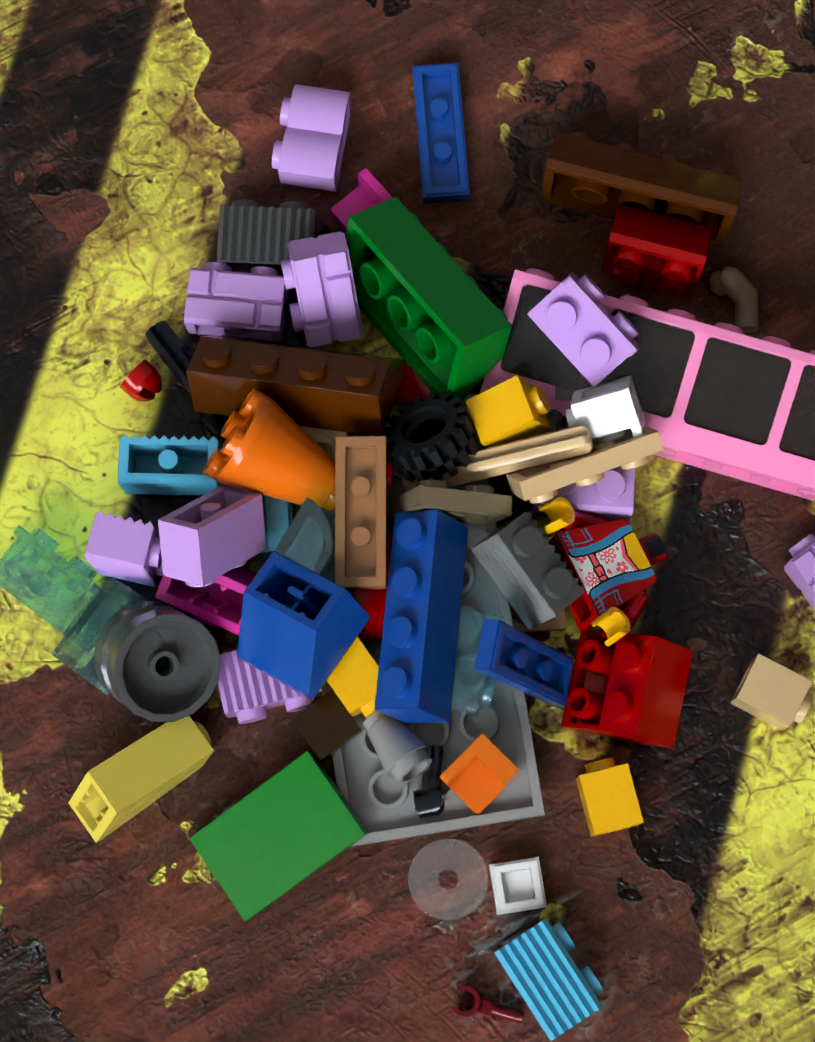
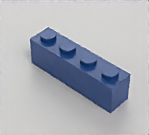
(421, 617)

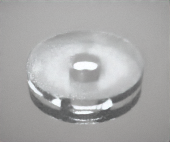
(471, 874)

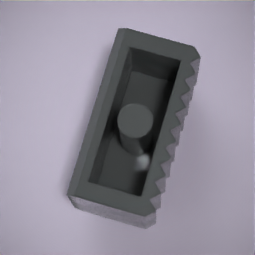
(260, 235)
(528, 570)

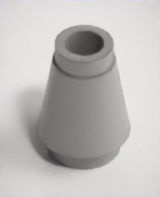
(397, 747)

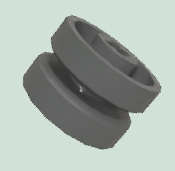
(157, 661)

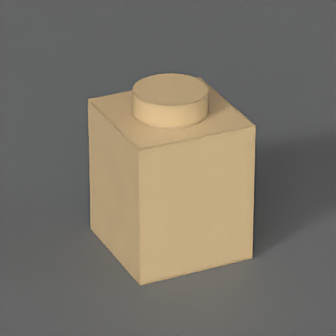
(773, 693)

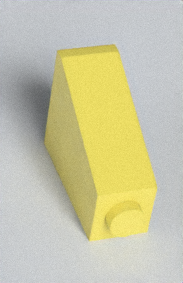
(140, 775)

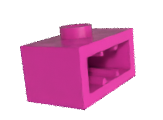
(214, 604)

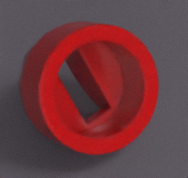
(142, 382)

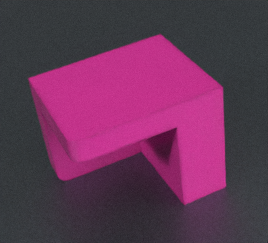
(366, 195)

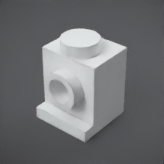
(607, 410)

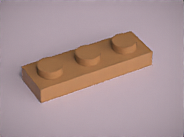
(361, 512)

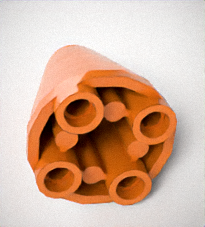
(272, 455)

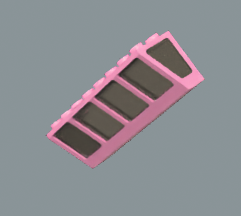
(706, 388)

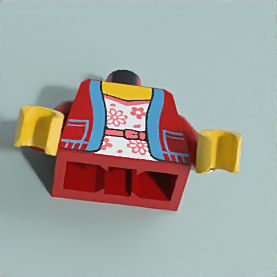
(609, 565)

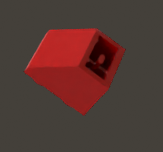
(656, 251)
(628, 688)

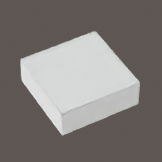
(517, 886)

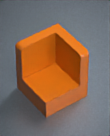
(479, 774)

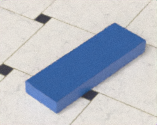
(440, 132)
(524, 662)

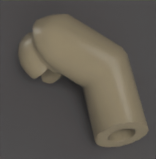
(741, 292)

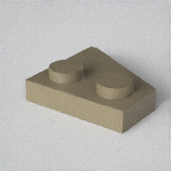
(469, 506)

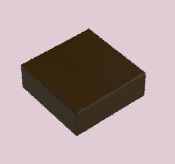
(327, 725)

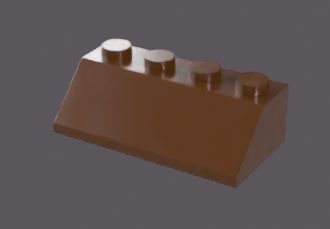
(602, 176)
(308, 383)

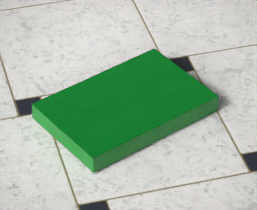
(278, 835)

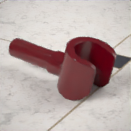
(488, 1007)

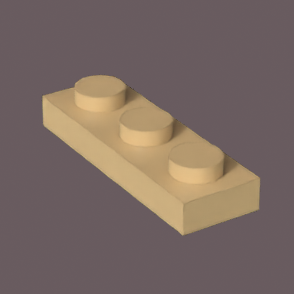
(542, 482)

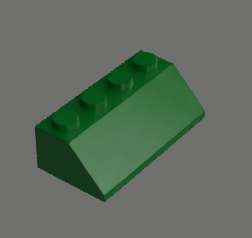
(423, 300)

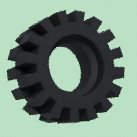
(442, 453)

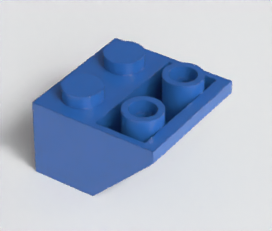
(297, 625)

